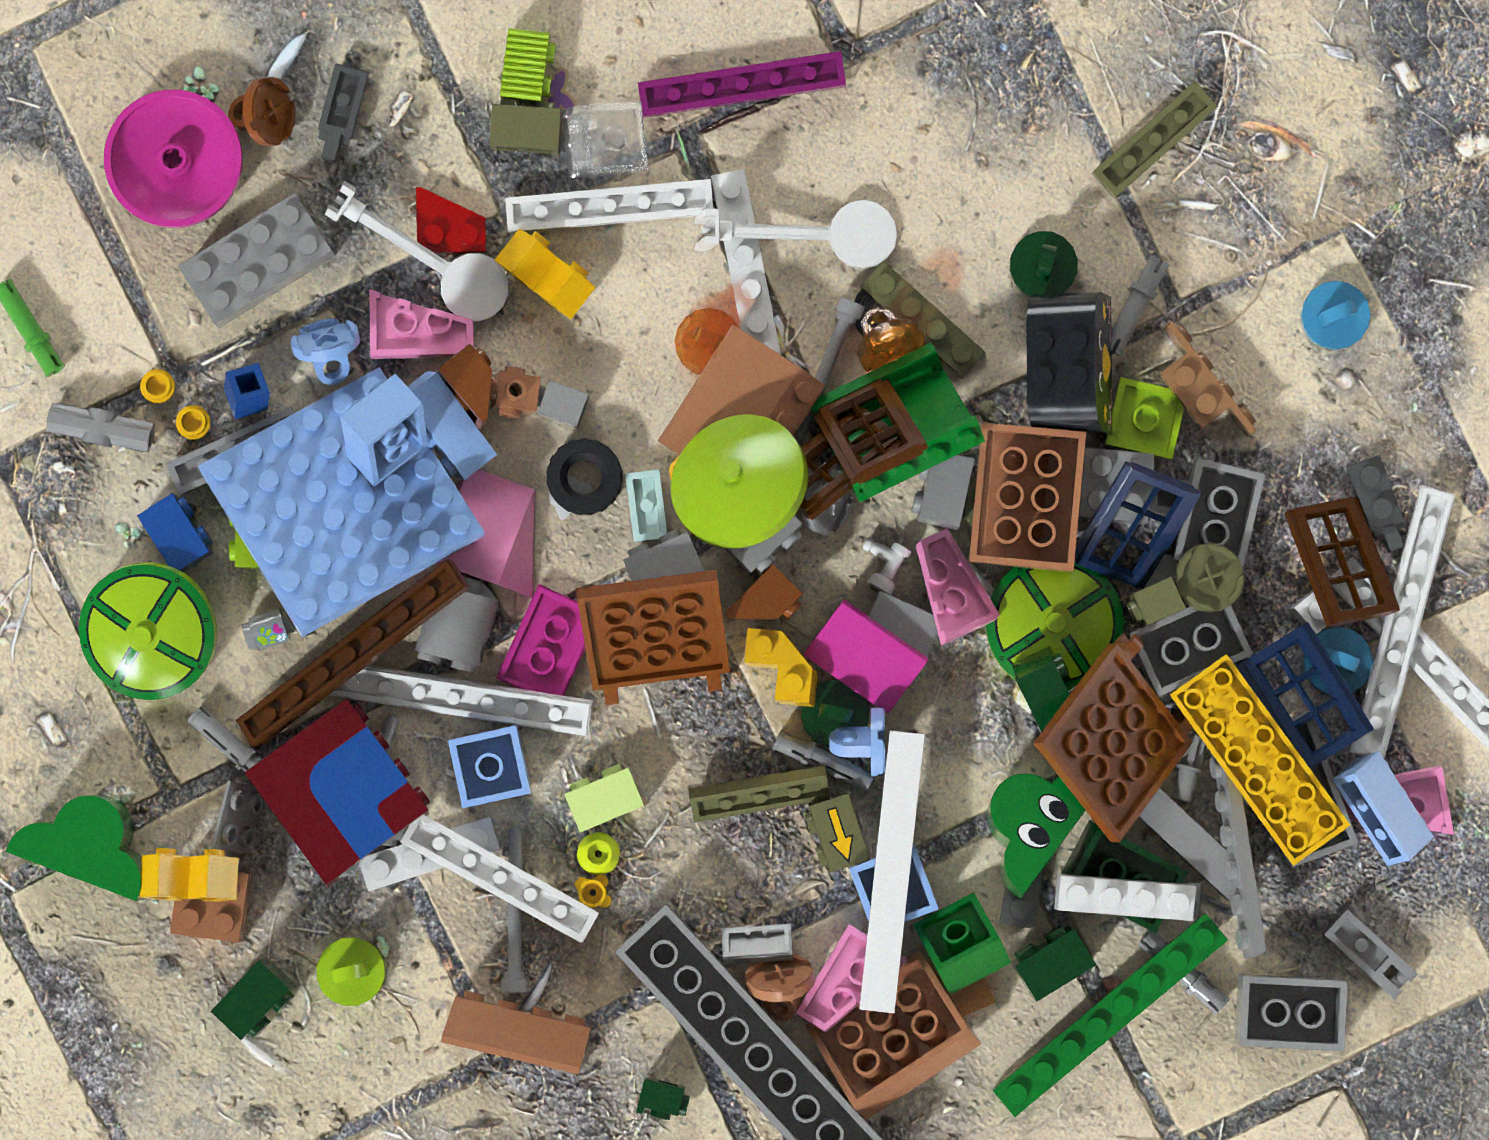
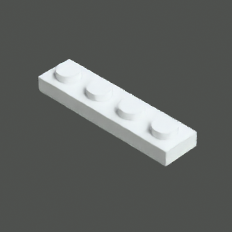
(405, 863)
(1125, 897)

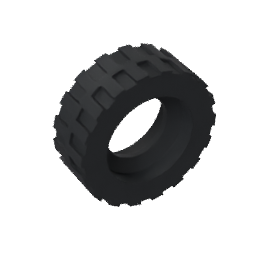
(558, 472)

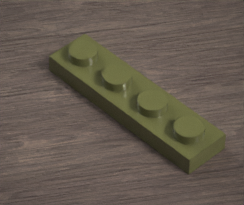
(1154, 140)
(906, 302)
(759, 793)

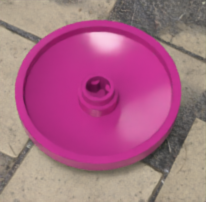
(173, 158)

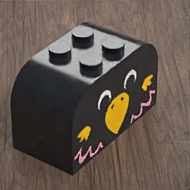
(1070, 362)

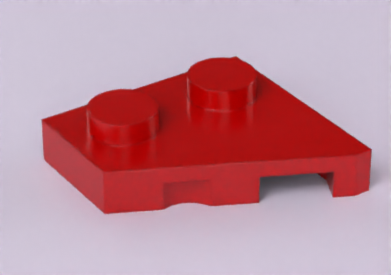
(448, 226)

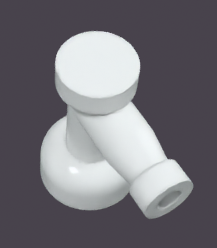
(893, 556)

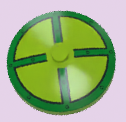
(1058, 609)
(148, 630)

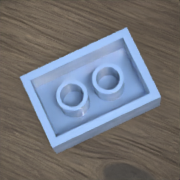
(384, 429)

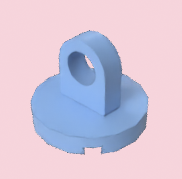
(325, 342)
(862, 741)

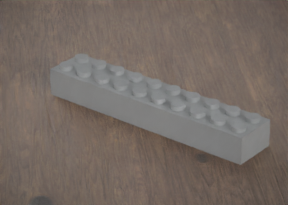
(739, 1033)

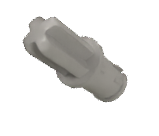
(1189, 770)

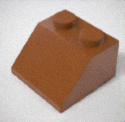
(470, 382)
(767, 599)

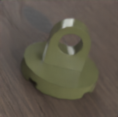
(1209, 577)

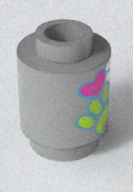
(268, 629)

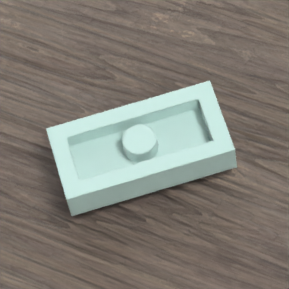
(646, 505)

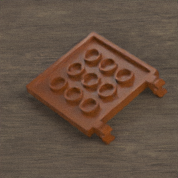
(653, 631)
(1114, 740)

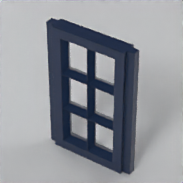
(1162, 538)
(1332, 681)

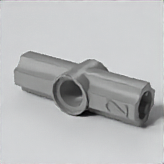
(100, 427)

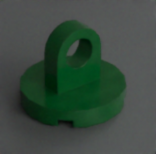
(1043, 264)
(834, 708)

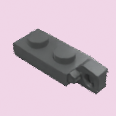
(341, 109)
(1377, 501)

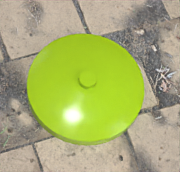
(739, 481)

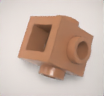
(525, 389)

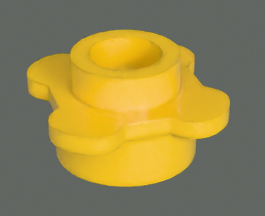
(599, 885)

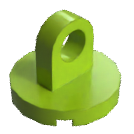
(351, 971)

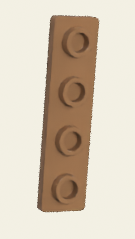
(1197, 386)

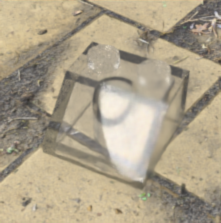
(604, 139)

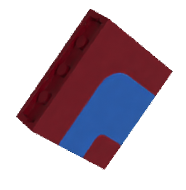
(338, 791)

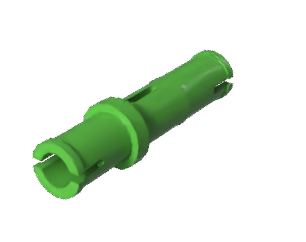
(31, 332)

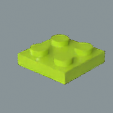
(1145, 419)

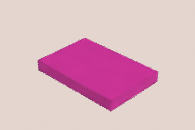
(545, 645)
(865, 656)

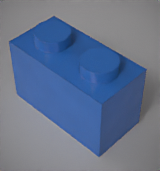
(175, 532)

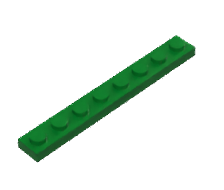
(1110, 1014)

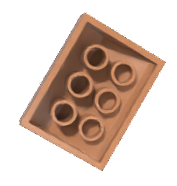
(739, 381)
(1027, 497)
(517, 1033)
(890, 1054)

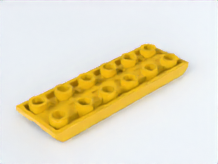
(1260, 759)

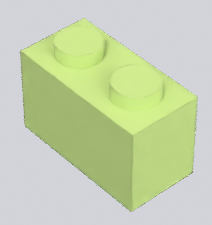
(603, 798)

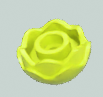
(598, 865)

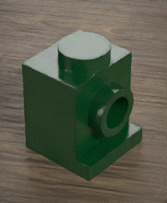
(662, 1098)

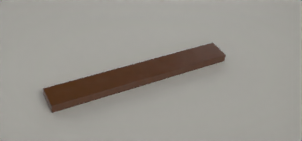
(352, 653)

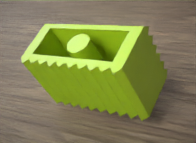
(526, 66)

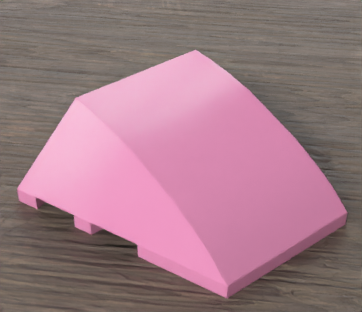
(508, 524)

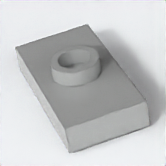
(757, 944)

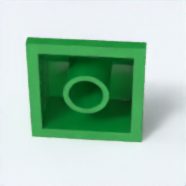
(962, 943)

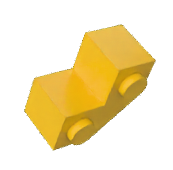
(545, 274)
(795, 675)
(179, 877)

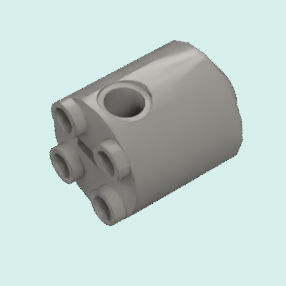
(460, 629)

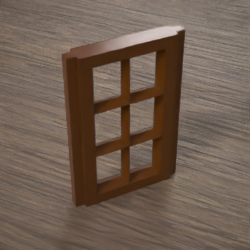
(891, 408)
(840, 485)
(1316, 571)

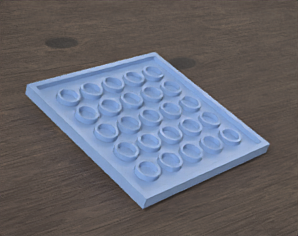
(320, 523)

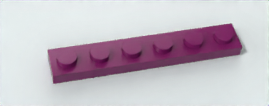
(742, 84)

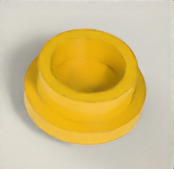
(157, 386)
(193, 422)

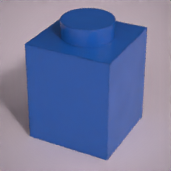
(246, 391)

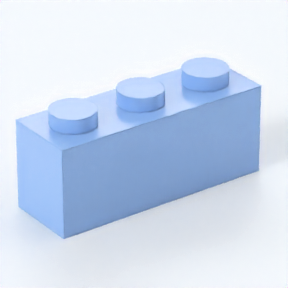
(450, 428)
(1383, 808)

